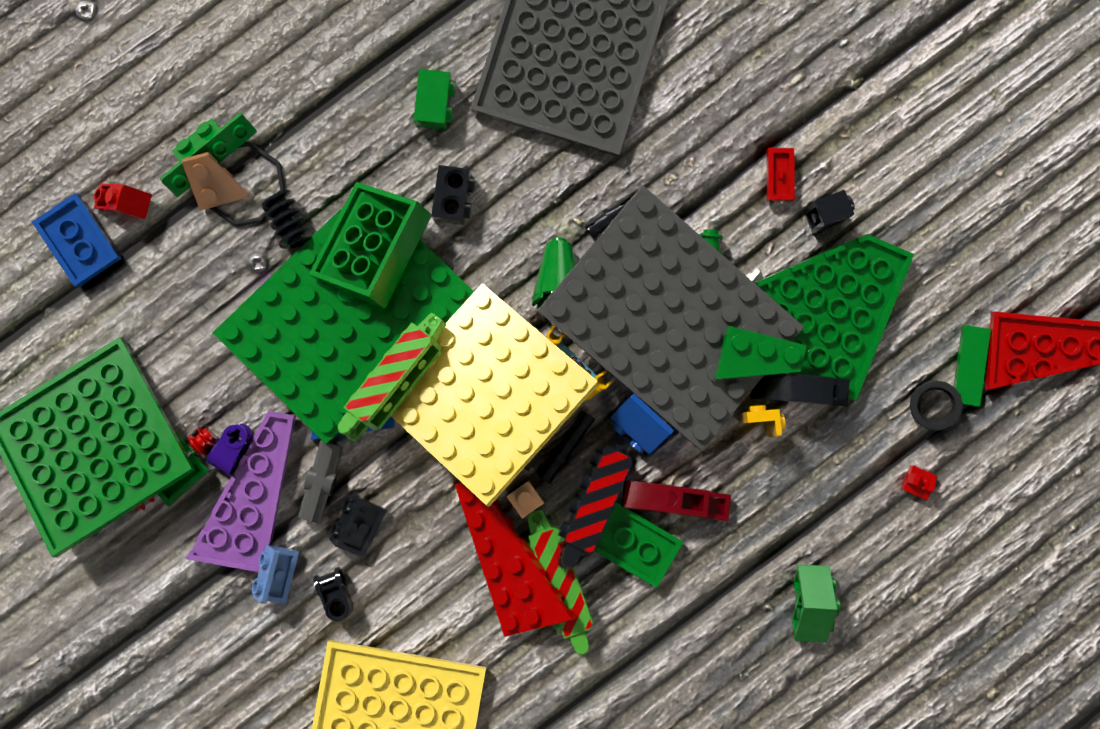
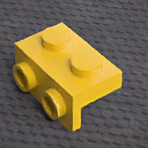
(774, 421)

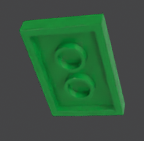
(638, 545)

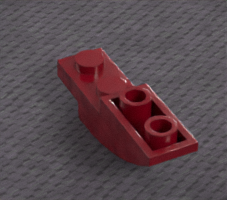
(676, 500)

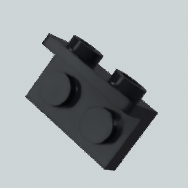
(357, 525)

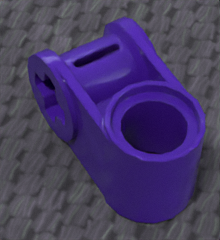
(228, 451)

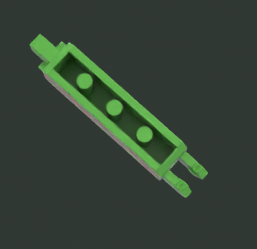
(392, 378)
(545, 546)

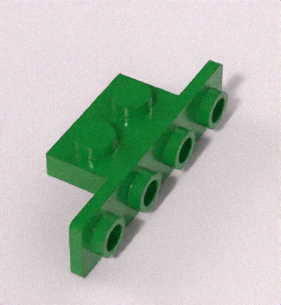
(207, 138)

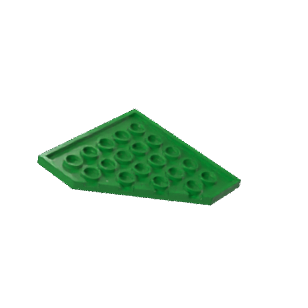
(842, 304)

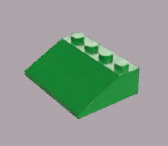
(371, 244)

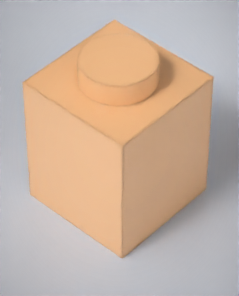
(525, 499)

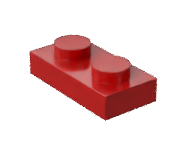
(780, 174)

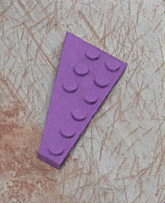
(250, 502)

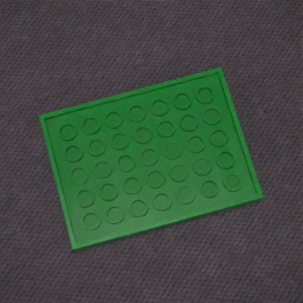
(322, 343)

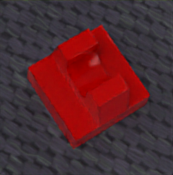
(919, 482)

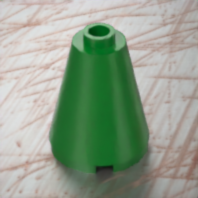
(555, 265)

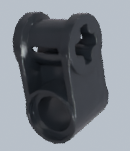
(333, 592)

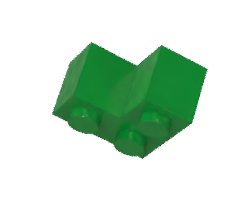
(815, 603)

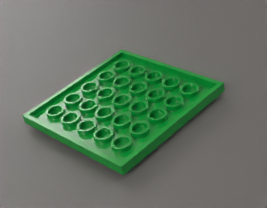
(90, 447)

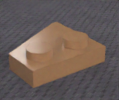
(211, 182)

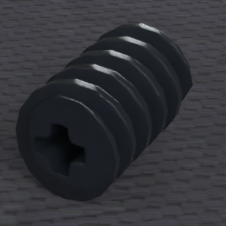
(284, 220)

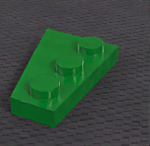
(757, 354)

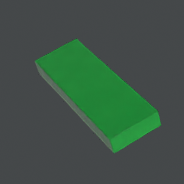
(971, 364)

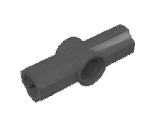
(320, 482)

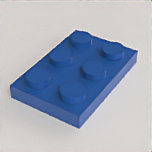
(76, 240)

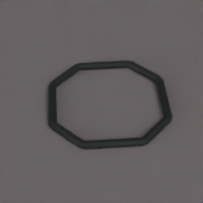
(281, 183)

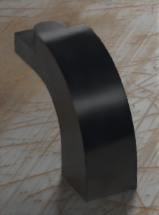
(802, 389)

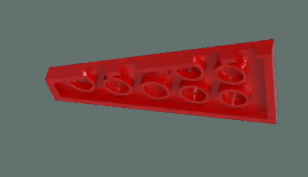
(1038, 347)

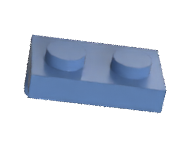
(275, 574)

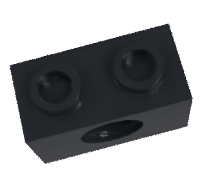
(829, 211)

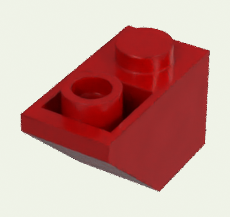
(122, 200)

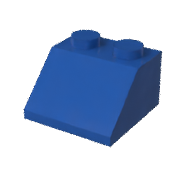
(640, 424)

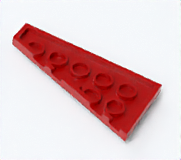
(512, 571)

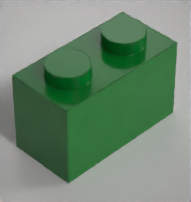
(433, 99)

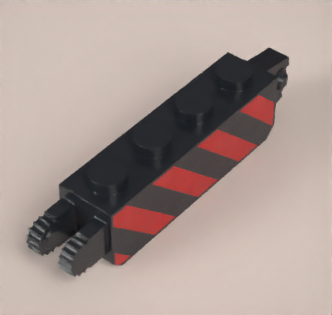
(595, 502)

